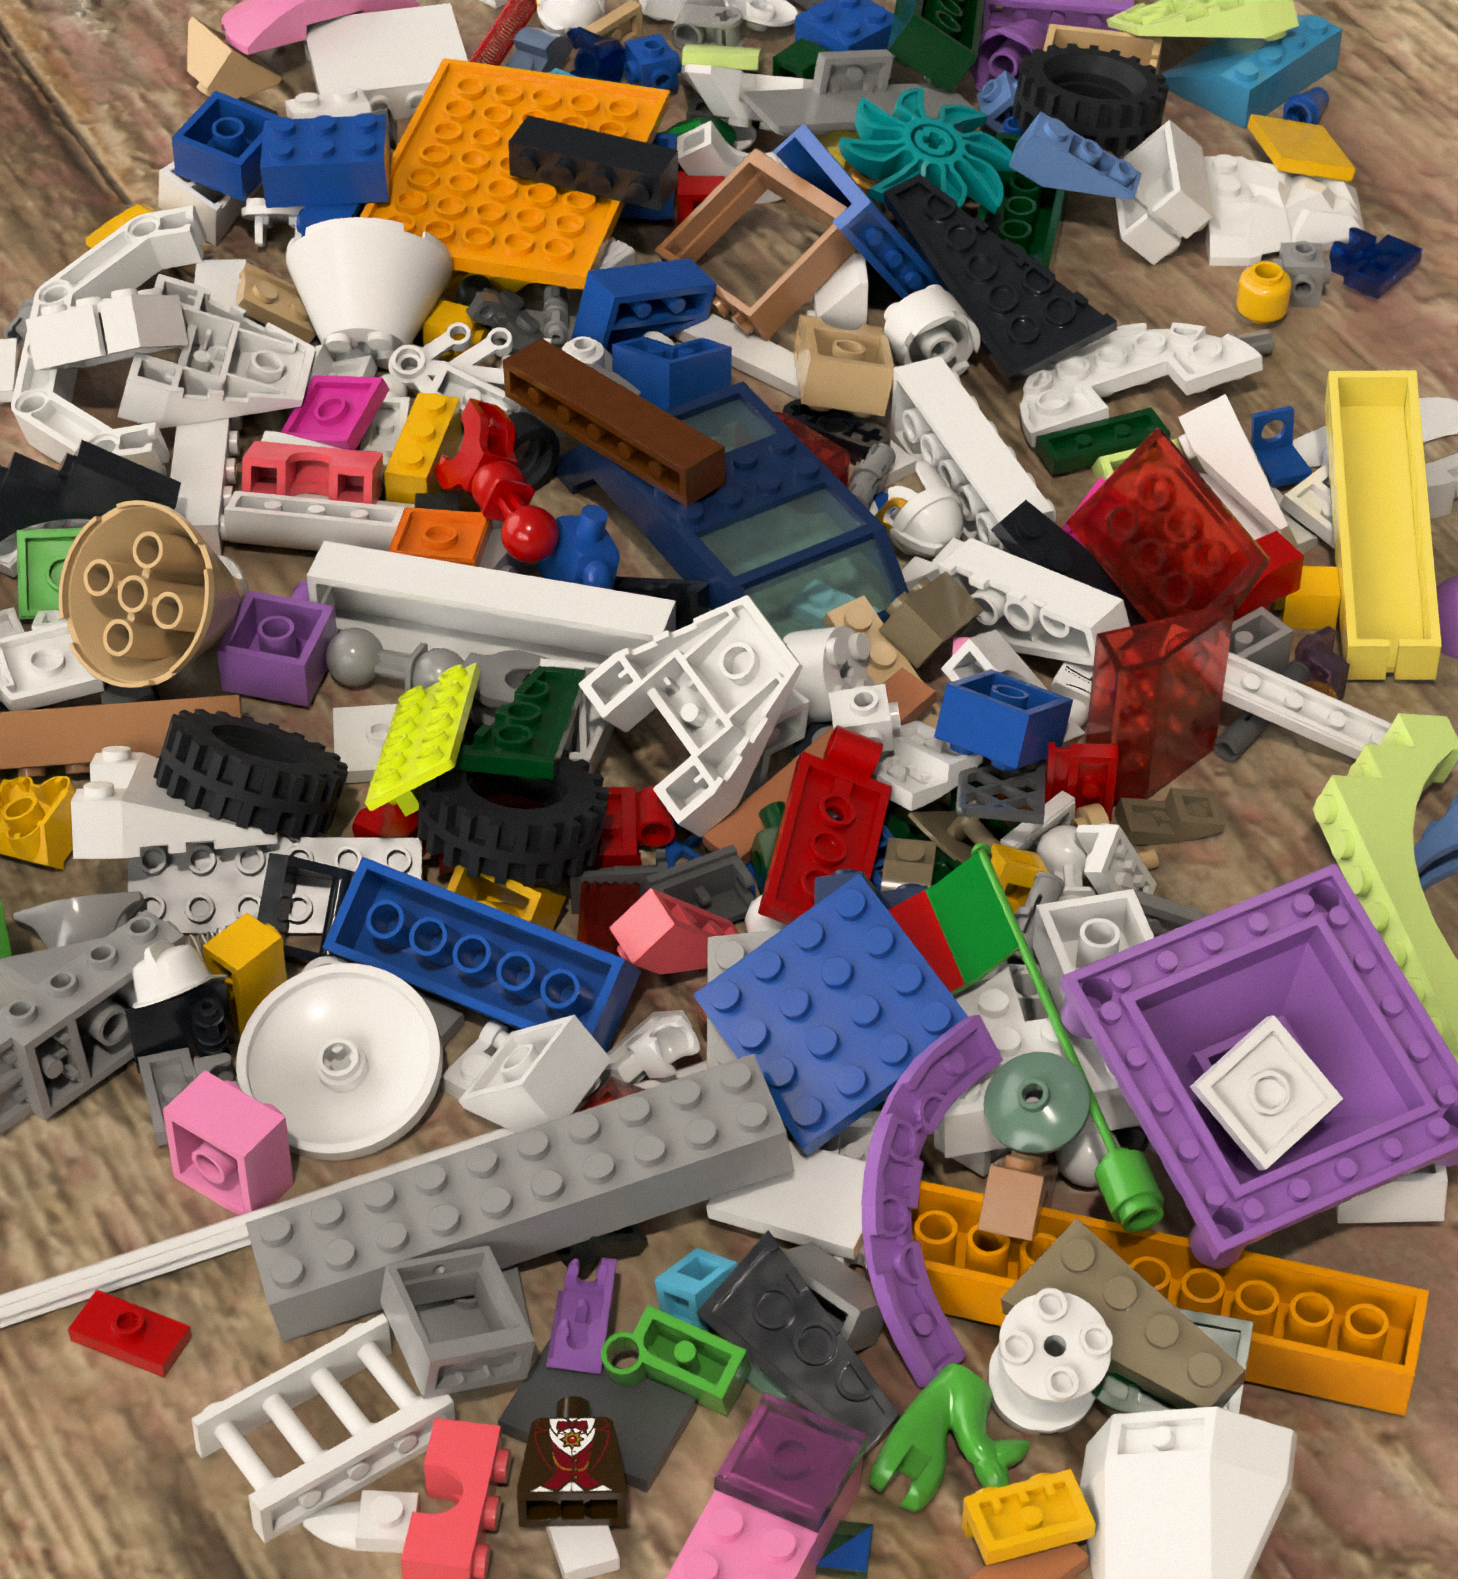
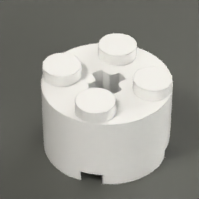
(931, 326)
(831, 662)

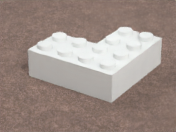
(995, 999)

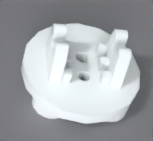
(265, 217)

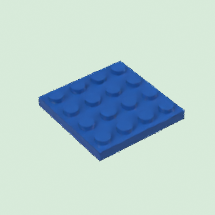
(831, 1011)

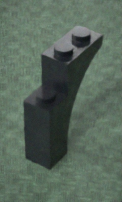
(81, 488)

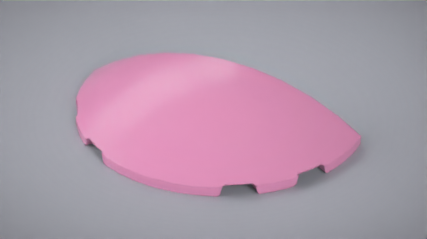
(275, 23)

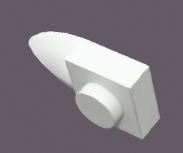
(371, 1524)

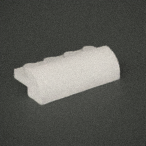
(309, 520)

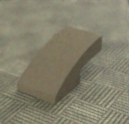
(1179, 818)

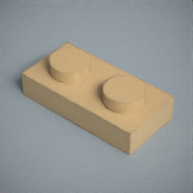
(621, 23)

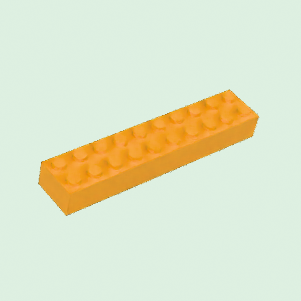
(1311, 1327)

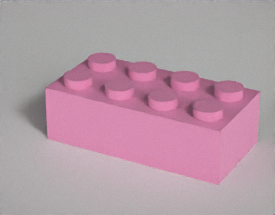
(751, 1543)

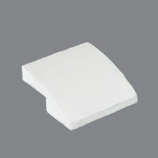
(920, 766)

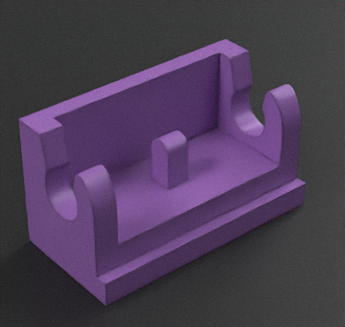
(582, 1319)

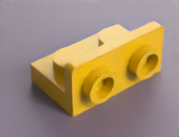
(1027, 1516)

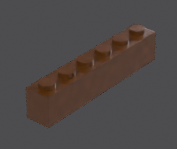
(615, 422)

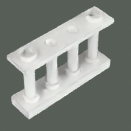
(331, 1473)

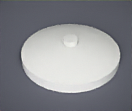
(342, 1059)

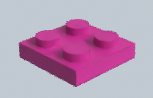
(337, 410)

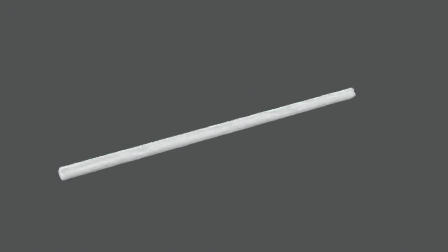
(209, 1240)

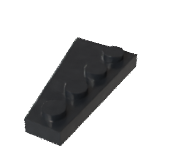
(1041, 541)
(796, 1343)

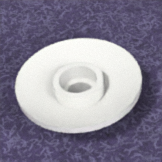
(765, 13)

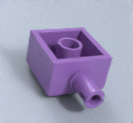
(277, 647)

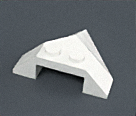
(725, 87)

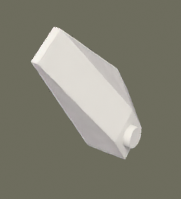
(844, 296)
(1228, 458)

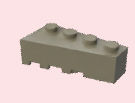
(1150, 1336)

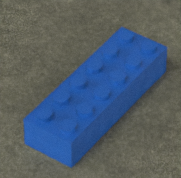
(478, 954)

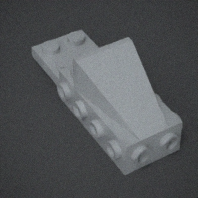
(68, 1017)

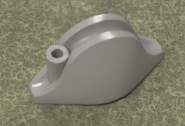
(79, 917)

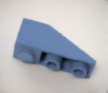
(1066, 161)

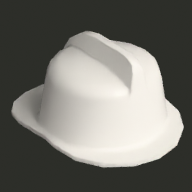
(169, 972)

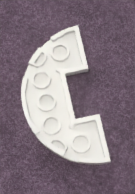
(1072, 387)

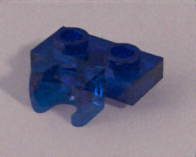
(1371, 265)

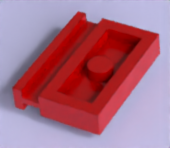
(1084, 773)

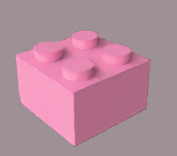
(228, 1145)

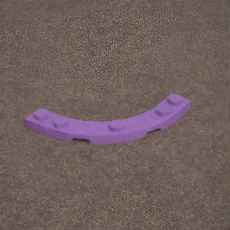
(893, 1186)

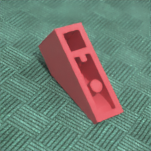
(667, 933)

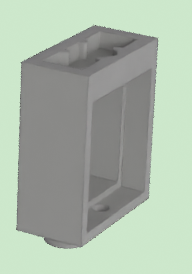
(465, 1361)

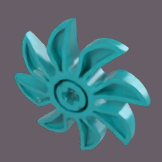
(938, 149)

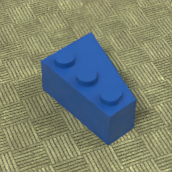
(642, 299)

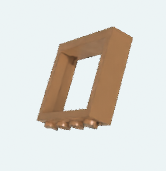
(727, 205)

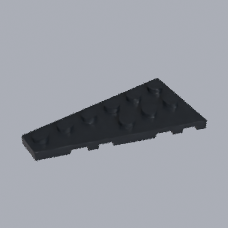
(1011, 298)

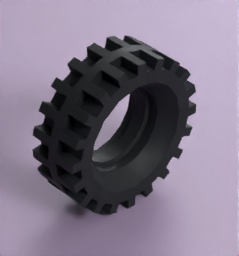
(1092, 94)
(250, 773)
(541, 842)

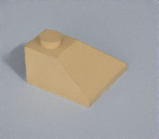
(222, 66)

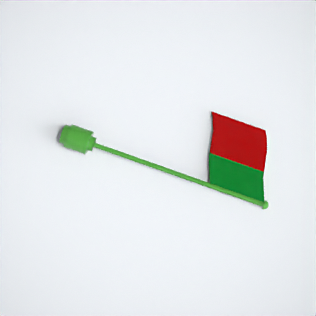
(964, 934)

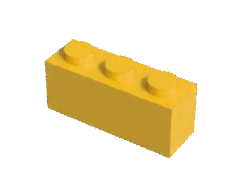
(428, 432)

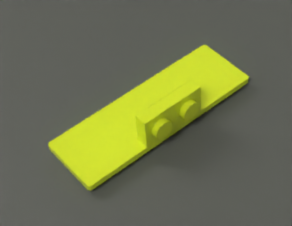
(423, 738)

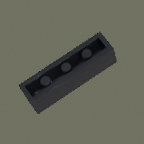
(593, 162)

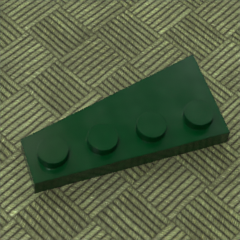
(530, 730)

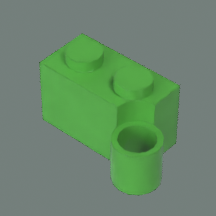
(680, 1359)

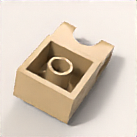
(843, 367)

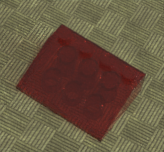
(1168, 535)
(1159, 696)

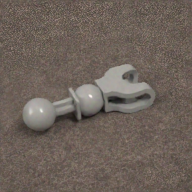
(358, 658)

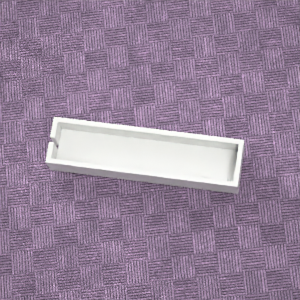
(479, 608)

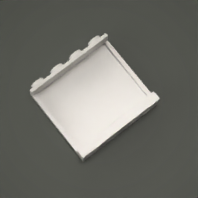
(384, 54)

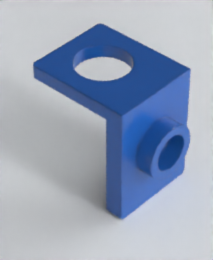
(1278, 455)

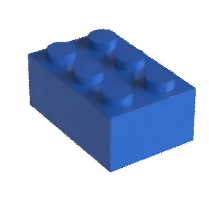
(325, 160)

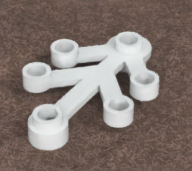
(428, 366)

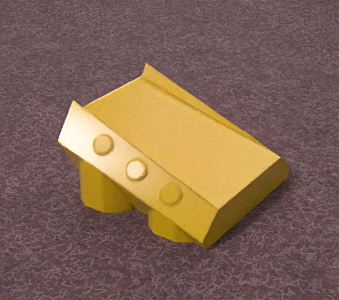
(36, 820)

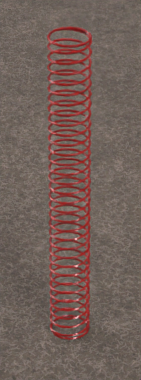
(490, 34)

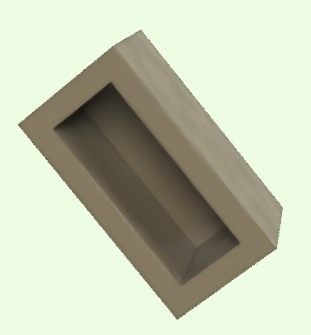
(929, 618)

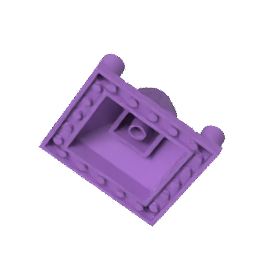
(1330, 980)

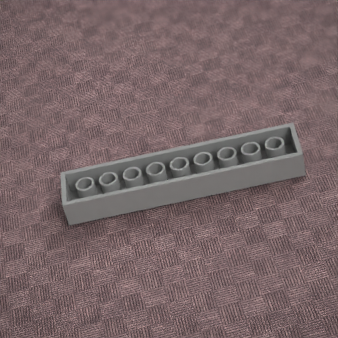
(524, 1192)

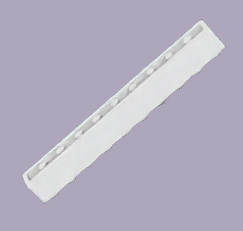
(206, 449)

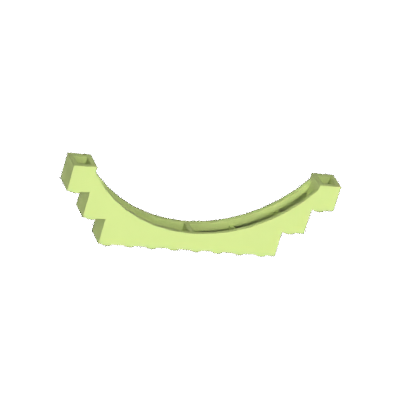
(1370, 835)

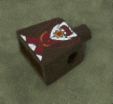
(572, 1471)

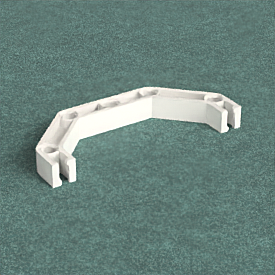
(116, 263)

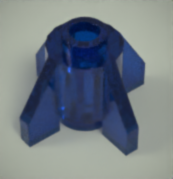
(598, 56)

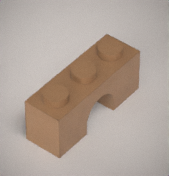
(1016, 1194)

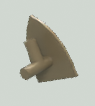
(954, 833)

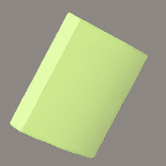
(729, 57)

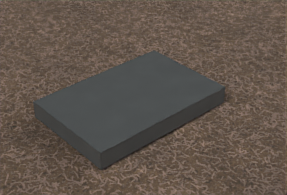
(644, 1416)

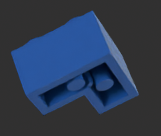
(673, 373)

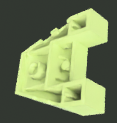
(1209, 19)

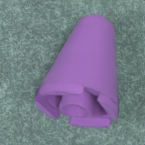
(1005, 48)

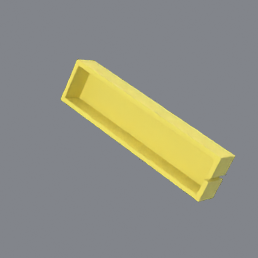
(1382, 525)

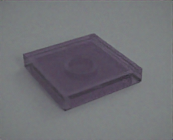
(791, 1462)

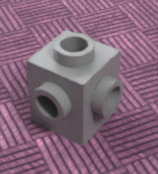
(1307, 271)

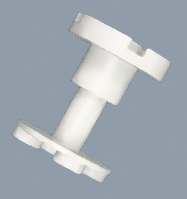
(1048, 1362)

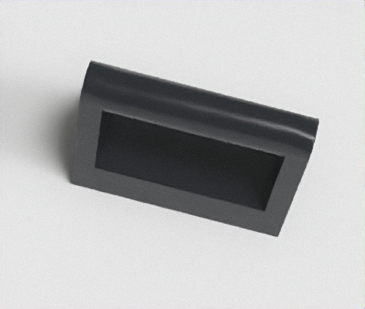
(278, 894)

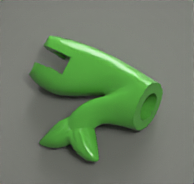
(918, 1441)

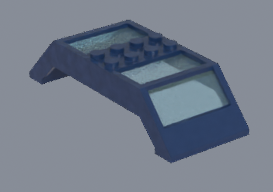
(770, 532)

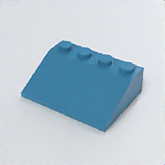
(1254, 74)

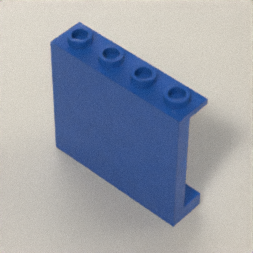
(863, 220)

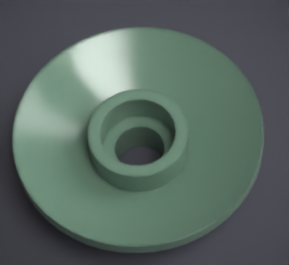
(1041, 1125)

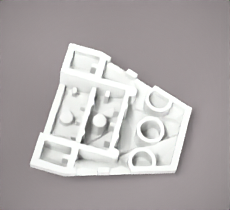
(1262, 207)

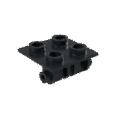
(190, 1020)

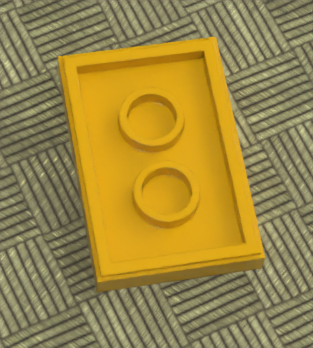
(1301, 148)

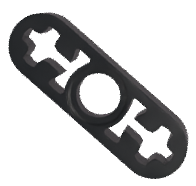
(856, 434)

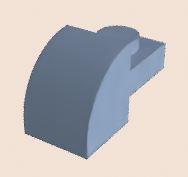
(539, 50)

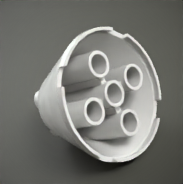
(367, 284)

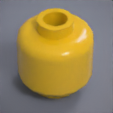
(1263, 293)

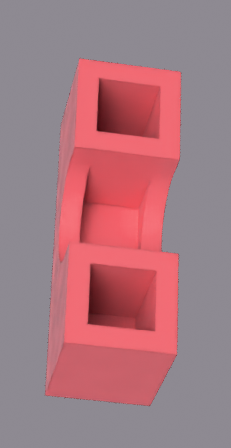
(313, 469)
(464, 1467)

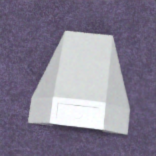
(1184, 1493)

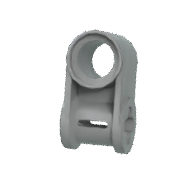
(709, 26)

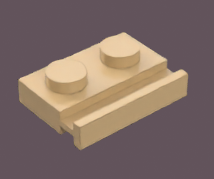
(273, 301)

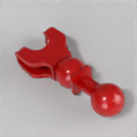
(497, 485)

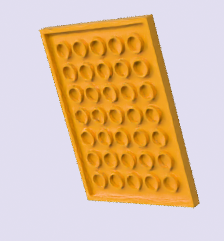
(457, 181)

